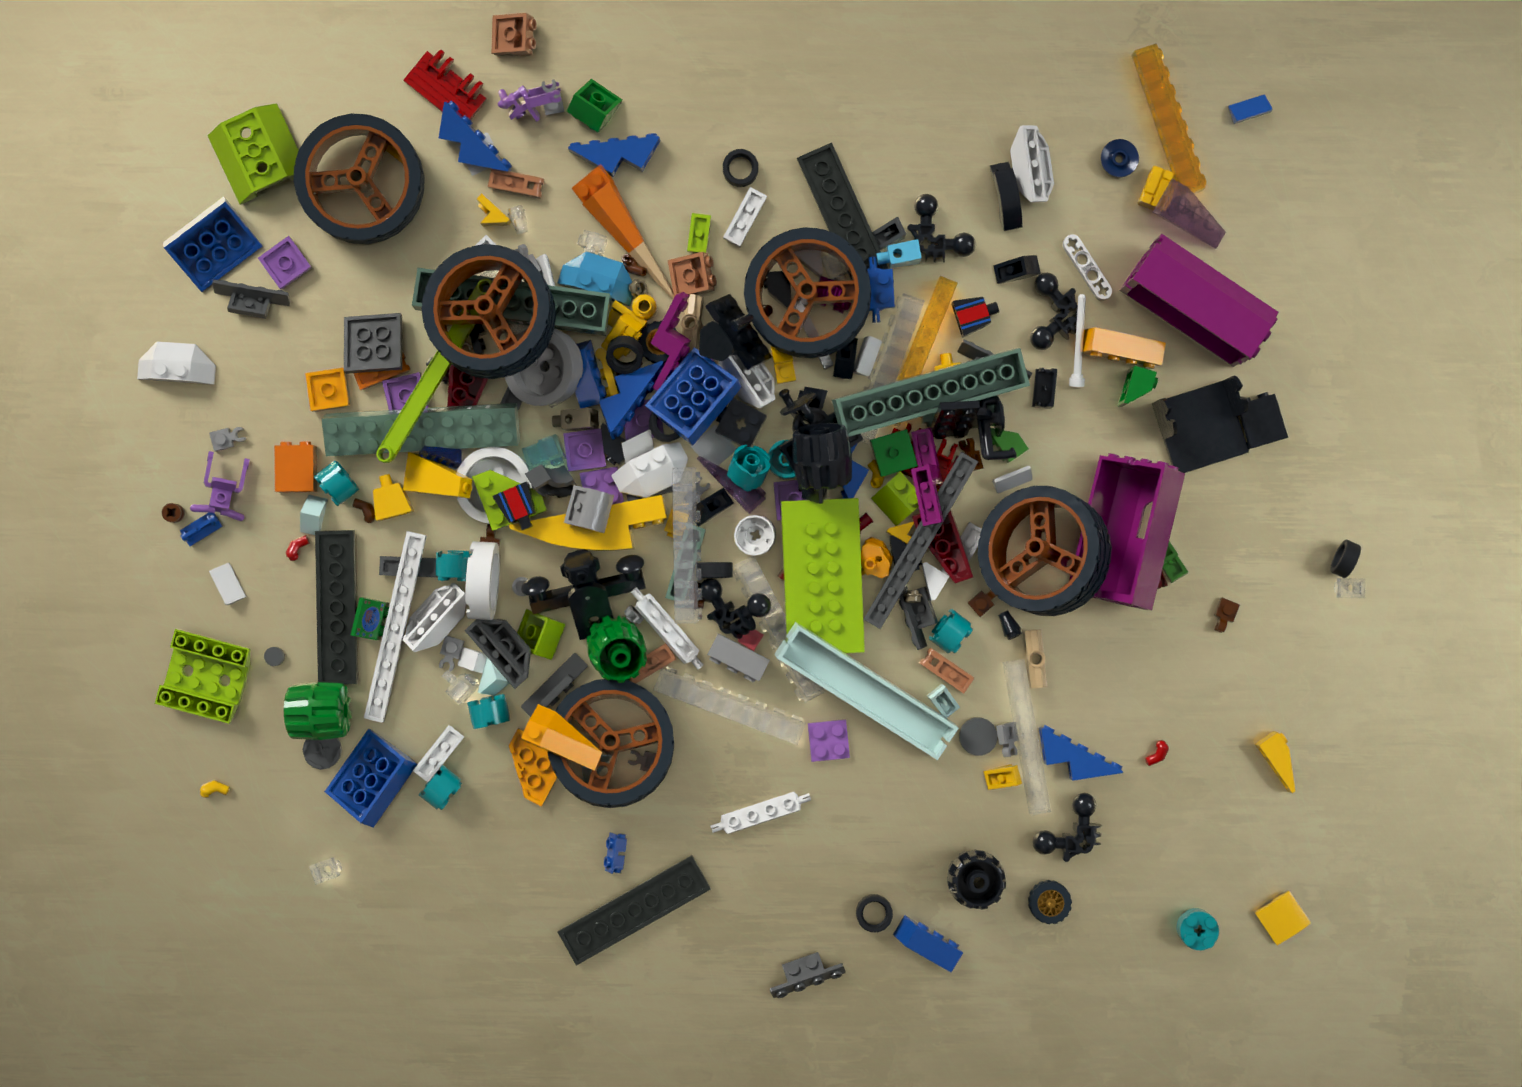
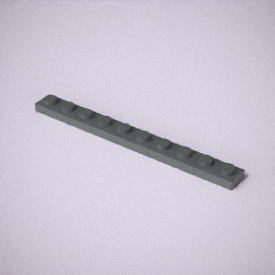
(919, 543)

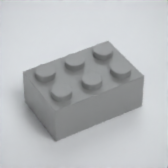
(738, 658)

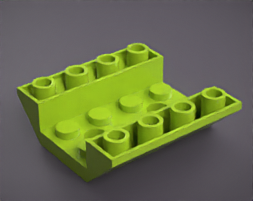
(268, 143)
(203, 690)

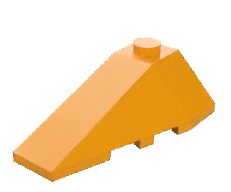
(554, 734)

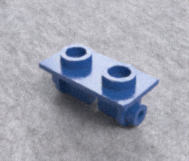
(200, 528)
(613, 861)

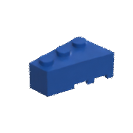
(589, 387)
(928, 943)

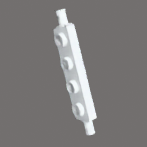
(666, 628)
(760, 812)

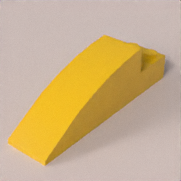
(617, 531)

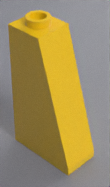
(434, 478)

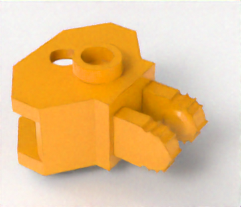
(875, 558)

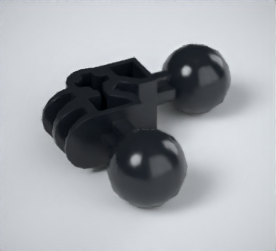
(926, 207)
(1043, 337)
(757, 605)
(1084, 806)

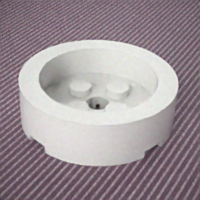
(495, 459)
(482, 580)

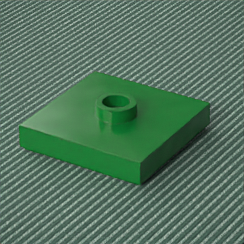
(893, 453)

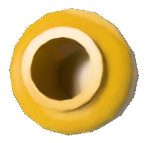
(644, 307)

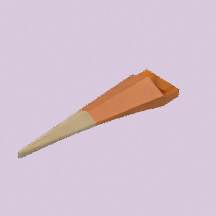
(607, 206)

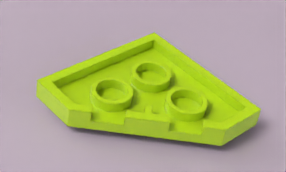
(491, 483)

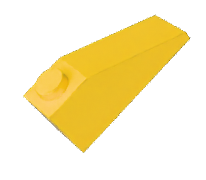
(1277, 755)

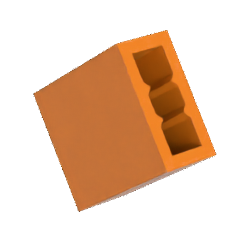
(295, 467)

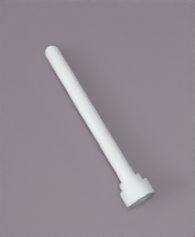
(1077, 379)

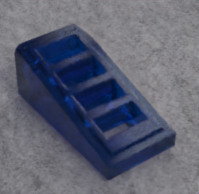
(446, 456)

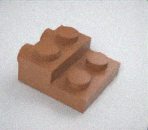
(513, 34)
(692, 274)

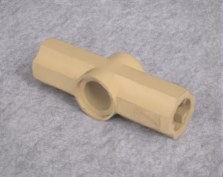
(693, 313)
(1034, 645)

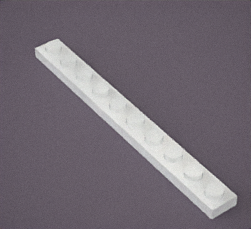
(395, 626)

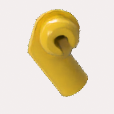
(876, 481)
(213, 786)

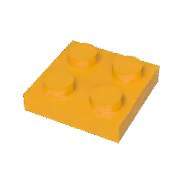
(327, 389)

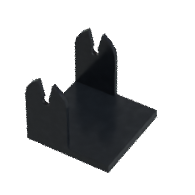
(1203, 424)

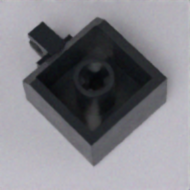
(736, 412)

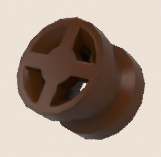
(177, 512)

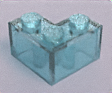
(545, 452)

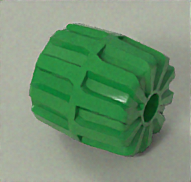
(616, 649)
(317, 711)

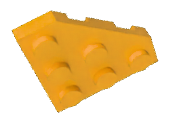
(532, 769)

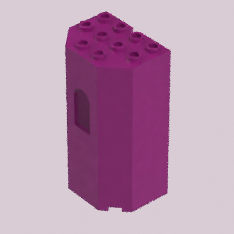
(1200, 302)
(1120, 497)

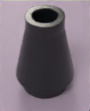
(1010, 627)

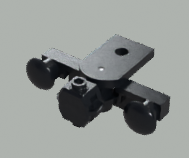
(588, 593)

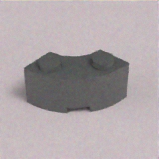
(551, 481)

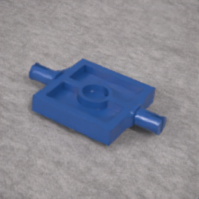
(881, 289)

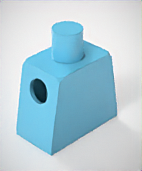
(908, 251)

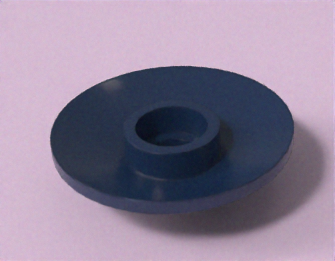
(1123, 149)

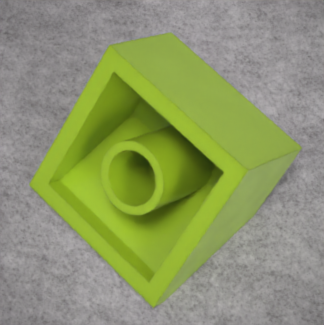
(897, 499)
(540, 633)

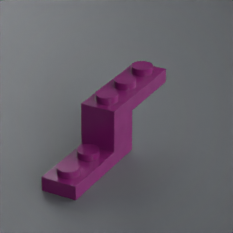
(670, 340)
(927, 477)

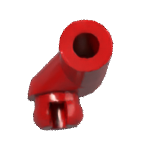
(294, 546)
(1161, 752)

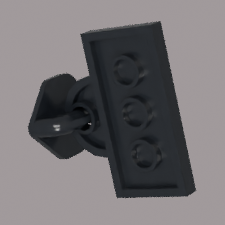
(731, 335)
(804, 414)
(961, 416)

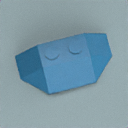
(599, 275)

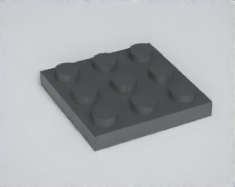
(373, 343)

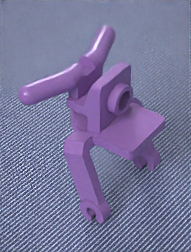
(532, 98)
(221, 492)

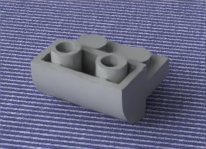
(589, 509)

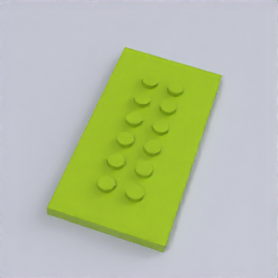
(824, 570)

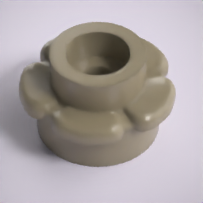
(641, 285)
(912, 596)

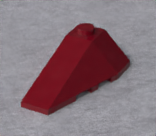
(464, 388)
(949, 549)

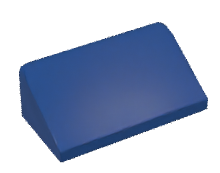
(1250, 109)

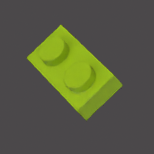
(698, 233)

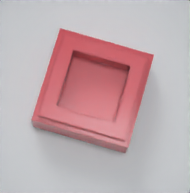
(752, 639)

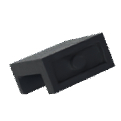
(1263, 421)

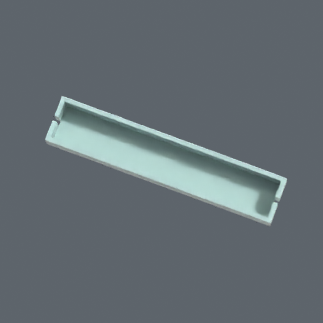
(866, 690)

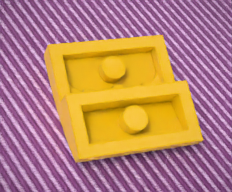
(1283, 917)

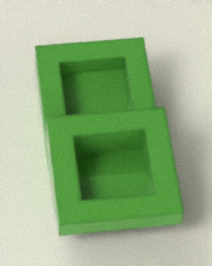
(1172, 565)

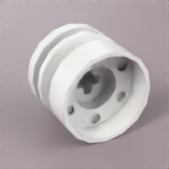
(744, 539)

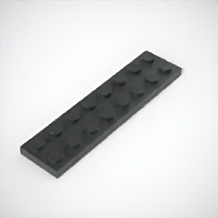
(838, 201)
(336, 606)
(634, 910)

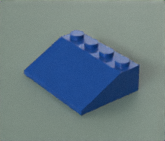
(212, 244)
(693, 396)
(370, 778)

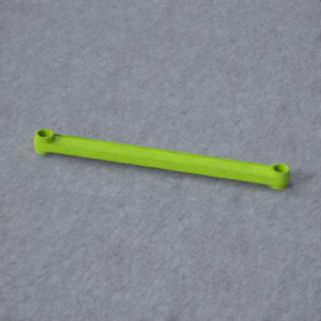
(426, 387)

